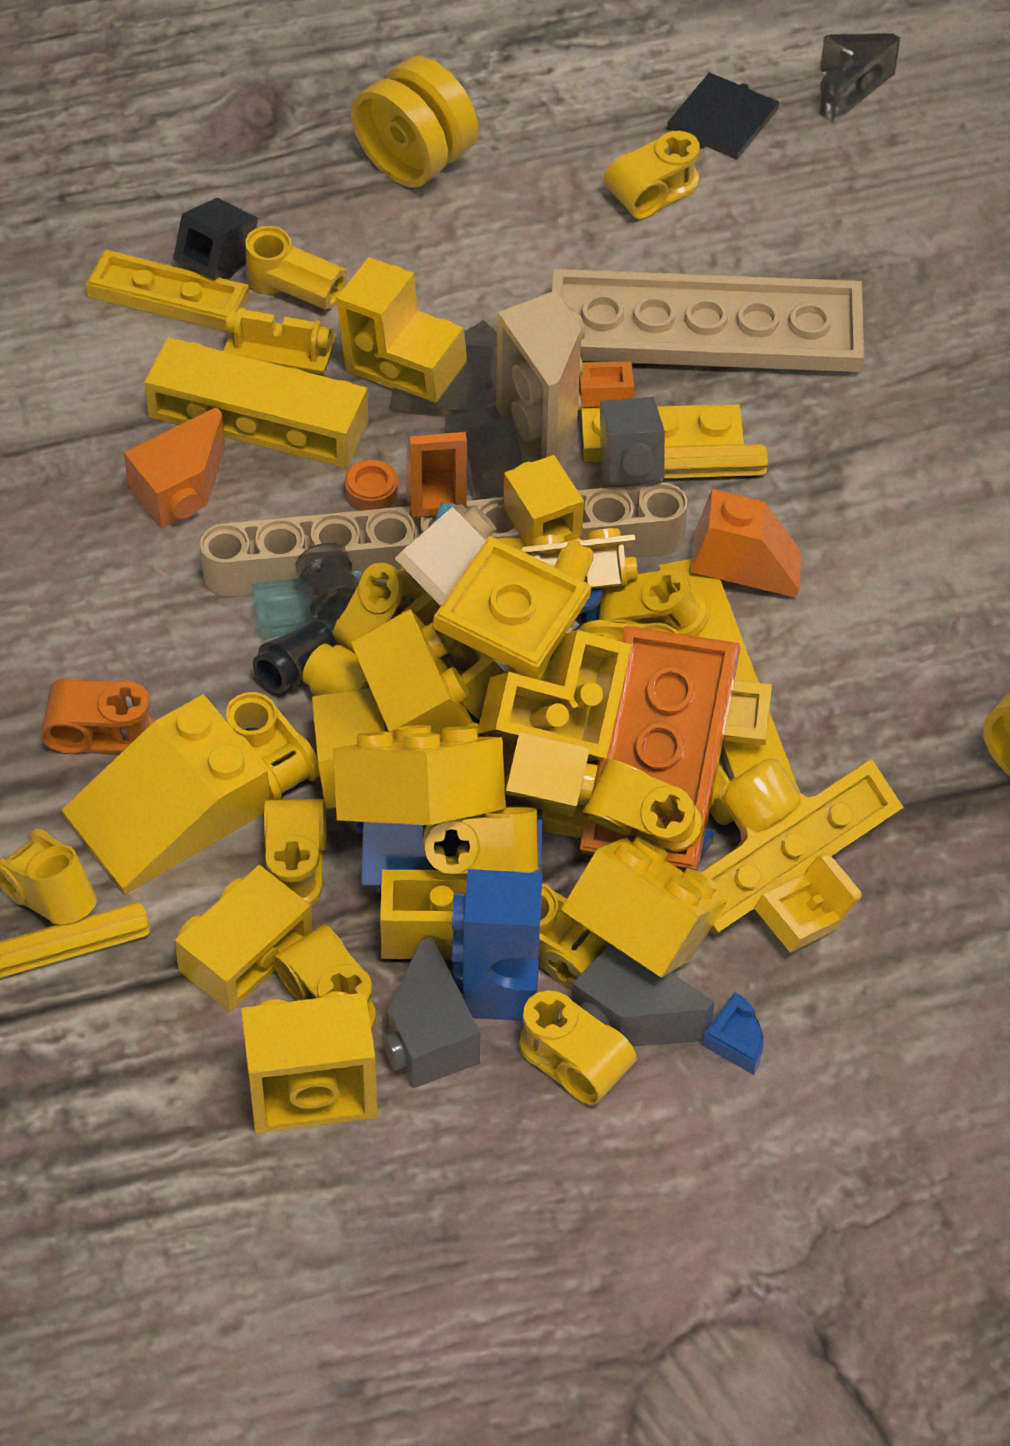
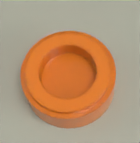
(371, 485)

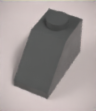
(631, 442)
(641, 1002)
(430, 1021)

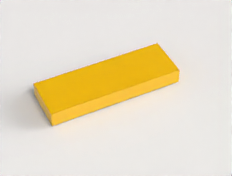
(165, 290)

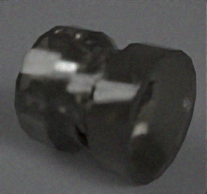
(332, 585)

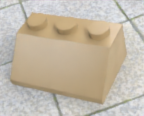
(540, 374)
(446, 550)

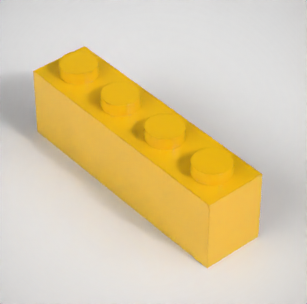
(259, 401)

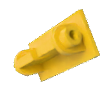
(289, 344)
(608, 547)

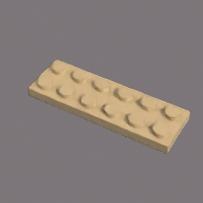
(716, 319)

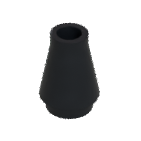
(283, 659)

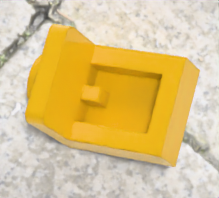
(809, 904)

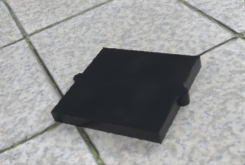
(723, 115)

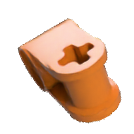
(92, 715)

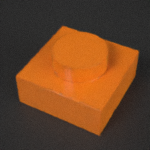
(605, 382)

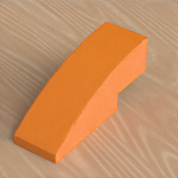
(436, 472)

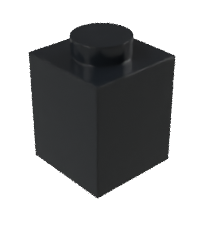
(214, 238)

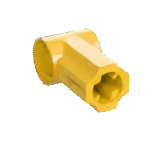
(278, 267)

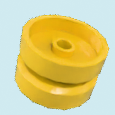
(414, 121)

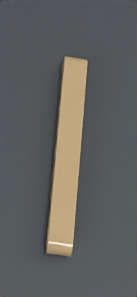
(267, 549)

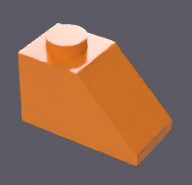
(177, 468)
(745, 544)

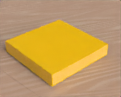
(512, 607)

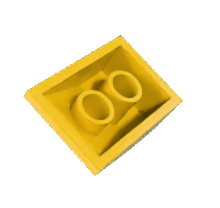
(169, 795)

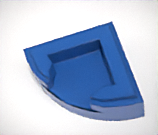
(736, 1034)

